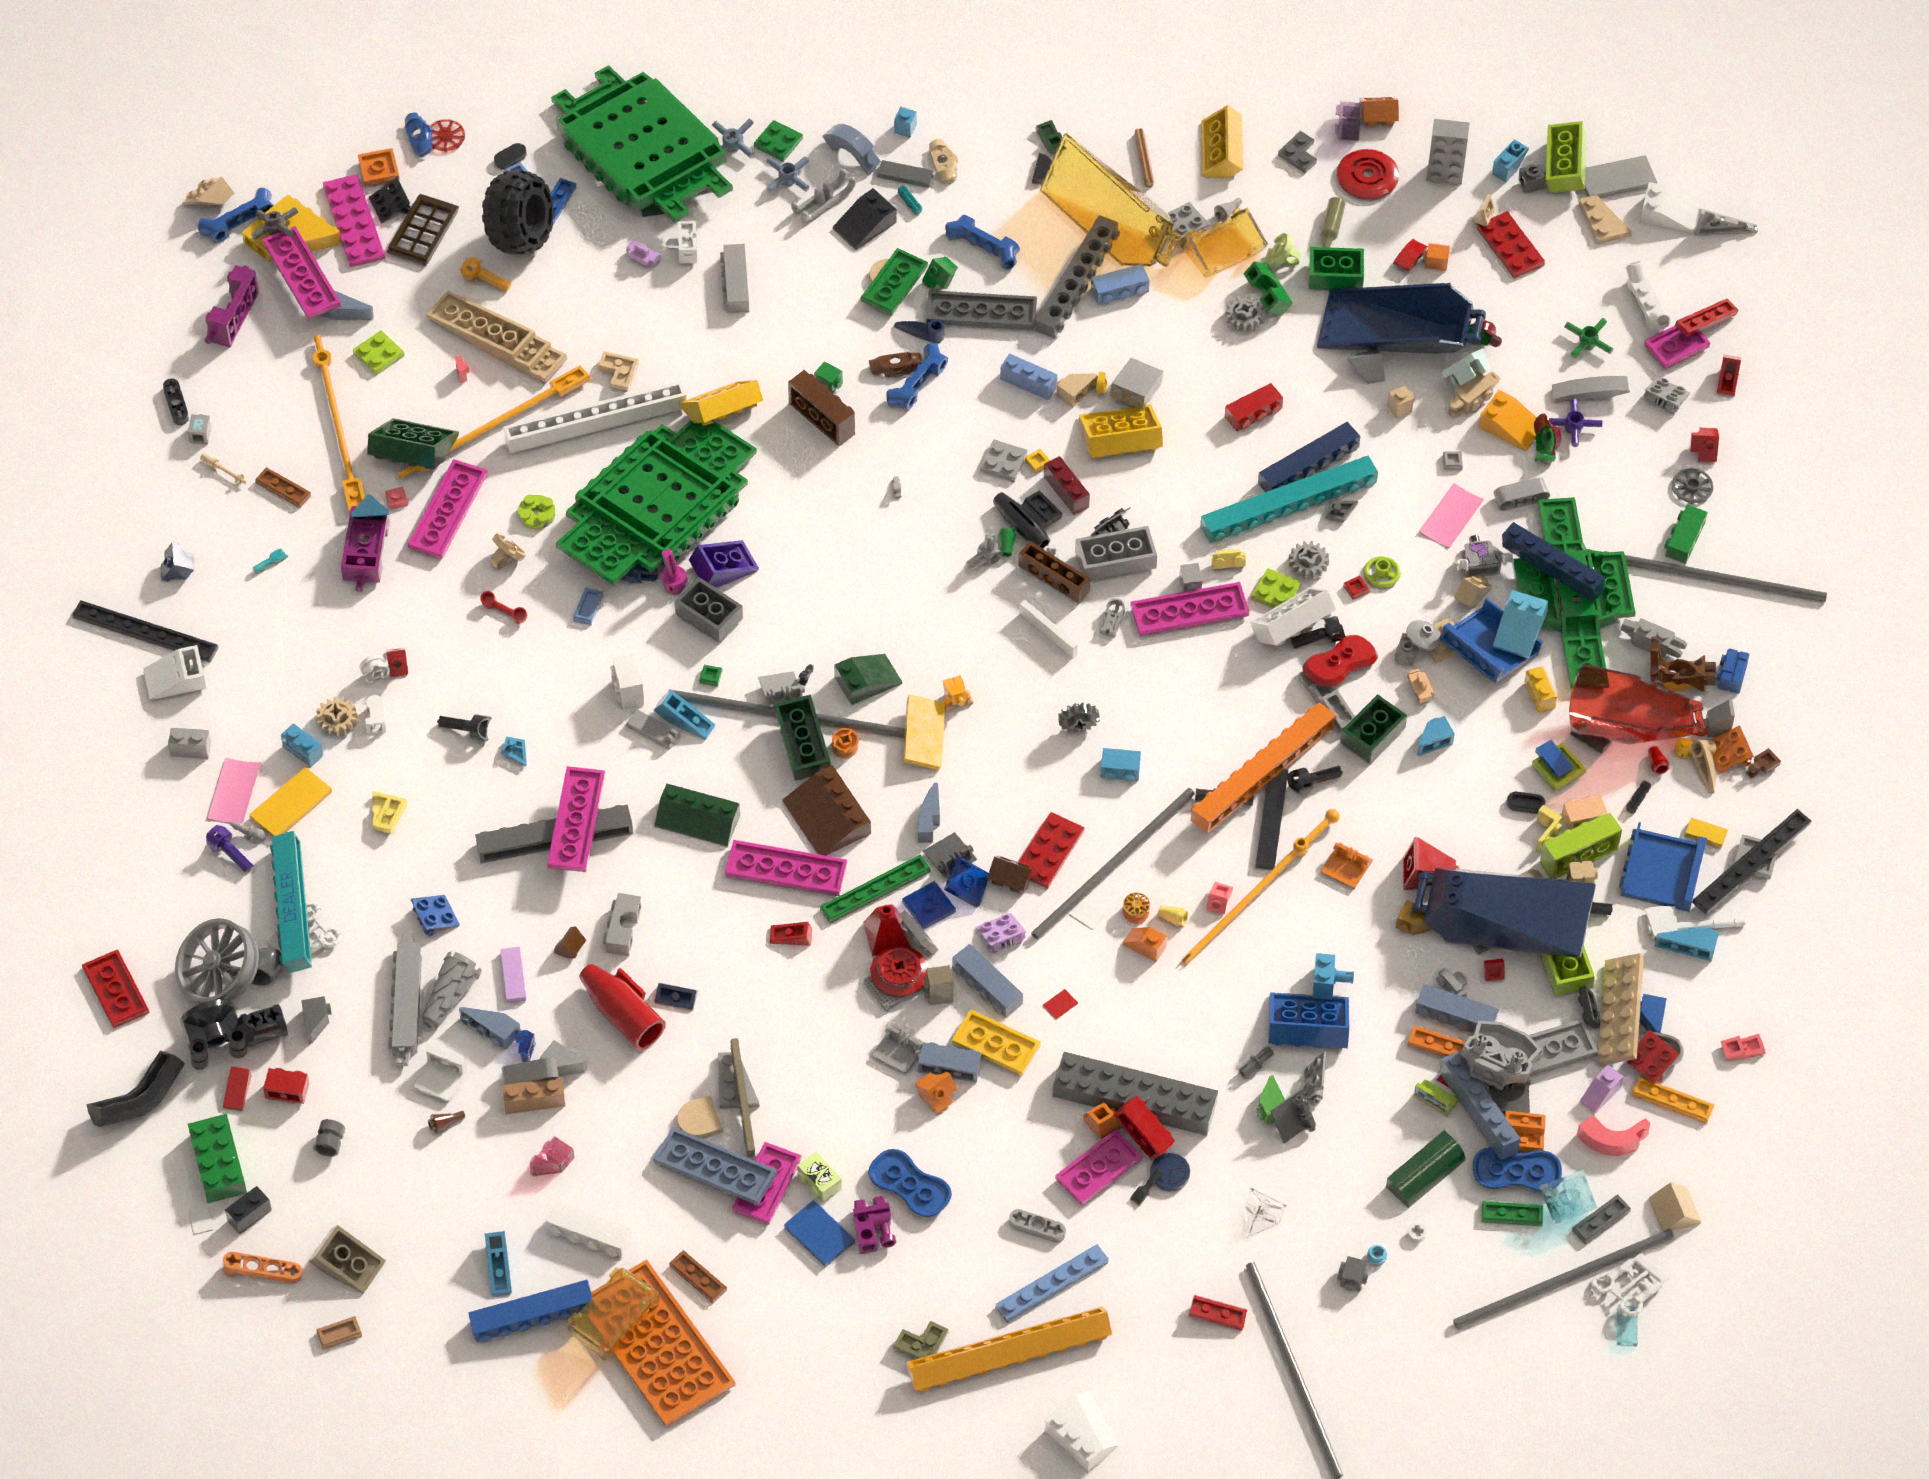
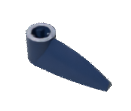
(929, 332)

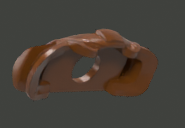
(882, 364)

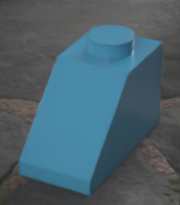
(1435, 736)

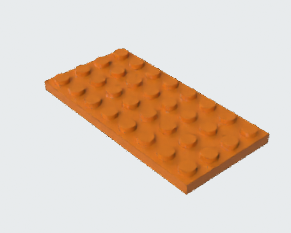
(670, 1356)

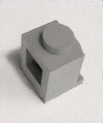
(1406, 651)

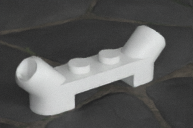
(1639, 285)

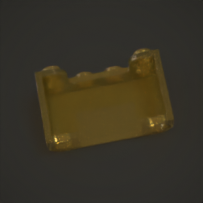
(1224, 243)

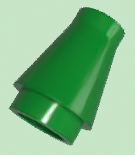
(1006, 541)

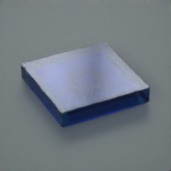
(967, 881)
(928, 905)

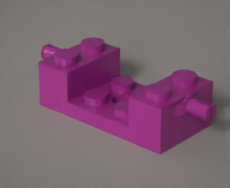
(225, 323)
(360, 559)

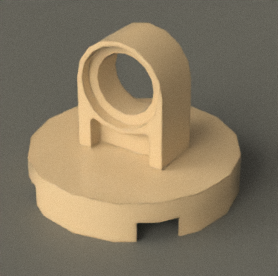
(505, 551)

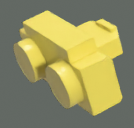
(1228, 559)

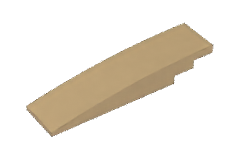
(497, 336)

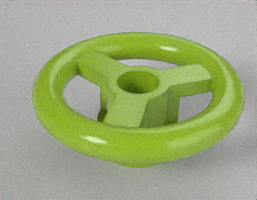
(1382, 569)

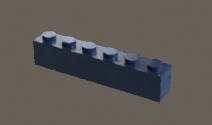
(1310, 457)
(1553, 561)

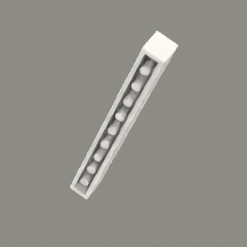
(594, 417)

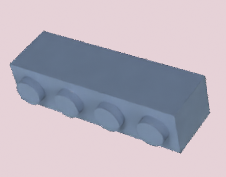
(987, 980)
(1453, 1009)

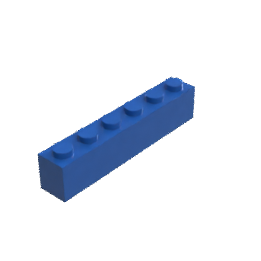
(529, 1311)

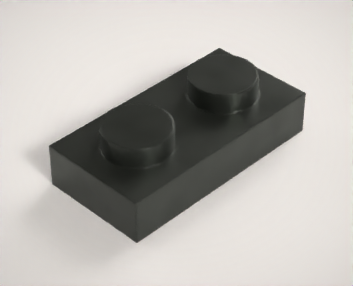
(1589, 1006)

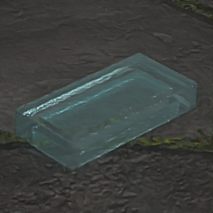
(1627, 1328)

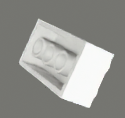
(1293, 616)

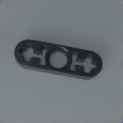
(178, 407)

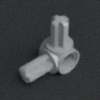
(986, 553)

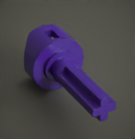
(221, 841)

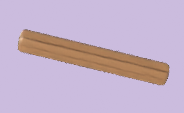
(1144, 157)

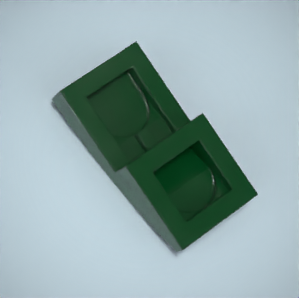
(1049, 135)

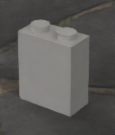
(1136, 383)

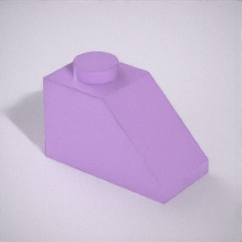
(1602, 1089)

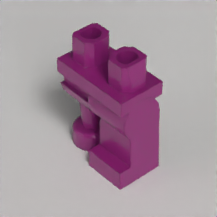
(869, 1219)

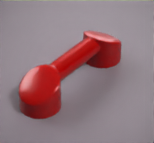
(489, 601)

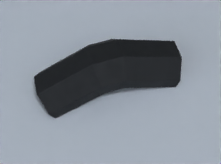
(143, 1097)

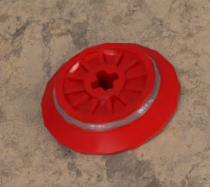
(900, 982)

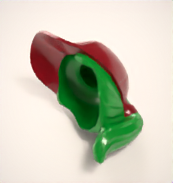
(1487, 334)
(1547, 439)

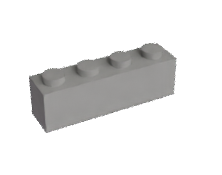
(735, 278)

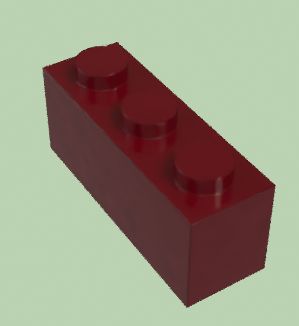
(1066, 485)

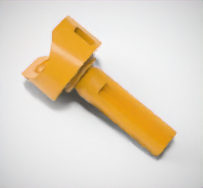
(482, 274)

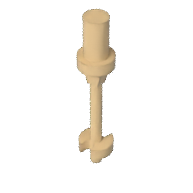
(214, 463)

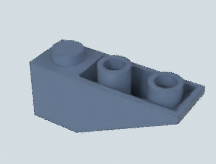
(494, 1025)

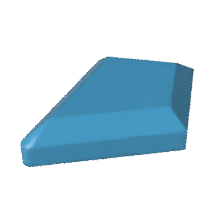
(515, 750)

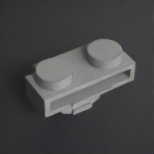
(1452, 982)

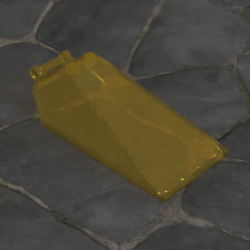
(1088, 187)

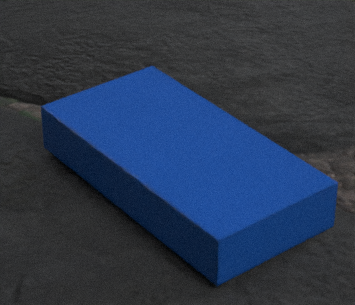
(1554, 759)

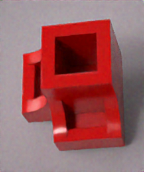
(1705, 443)

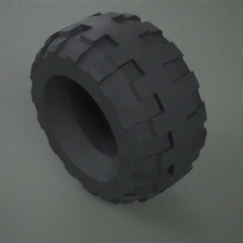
(518, 212)

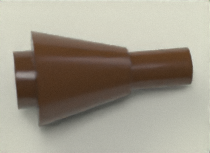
(440, 1121)

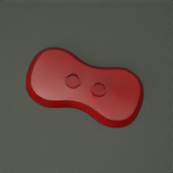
(1333, 666)

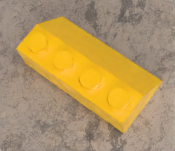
(1222, 143)
(722, 401)

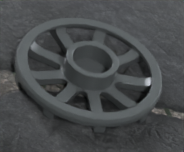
(1692, 486)

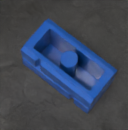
(1733, 670)

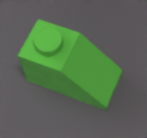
(1269, 1099)

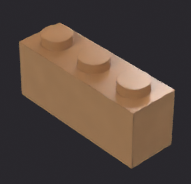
(533, 1095)

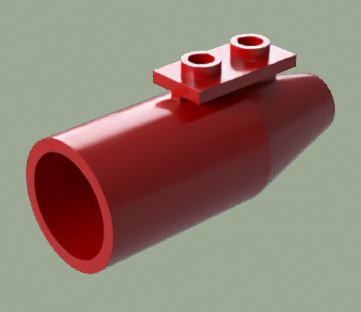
(623, 1005)

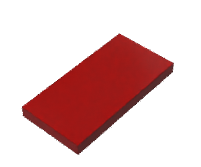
(115, 988)

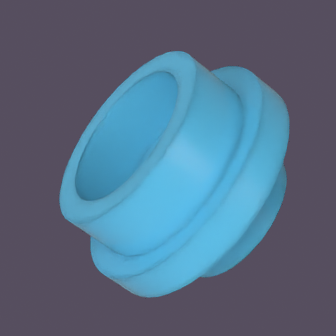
(1377, 1249)

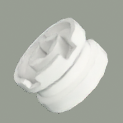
(374, 668)

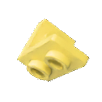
(1551, 820)

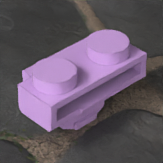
(642, 254)

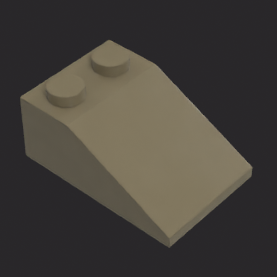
(347, 1259)

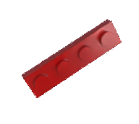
(1706, 317)

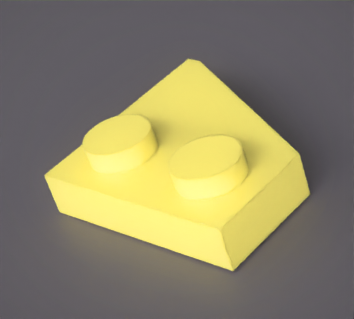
(387, 811)

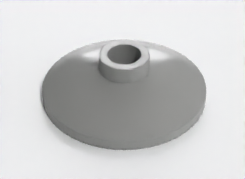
(1423, 635)

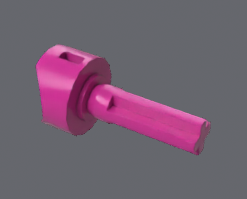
(674, 576)

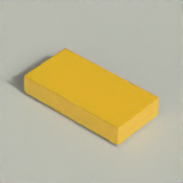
(1714, 834)

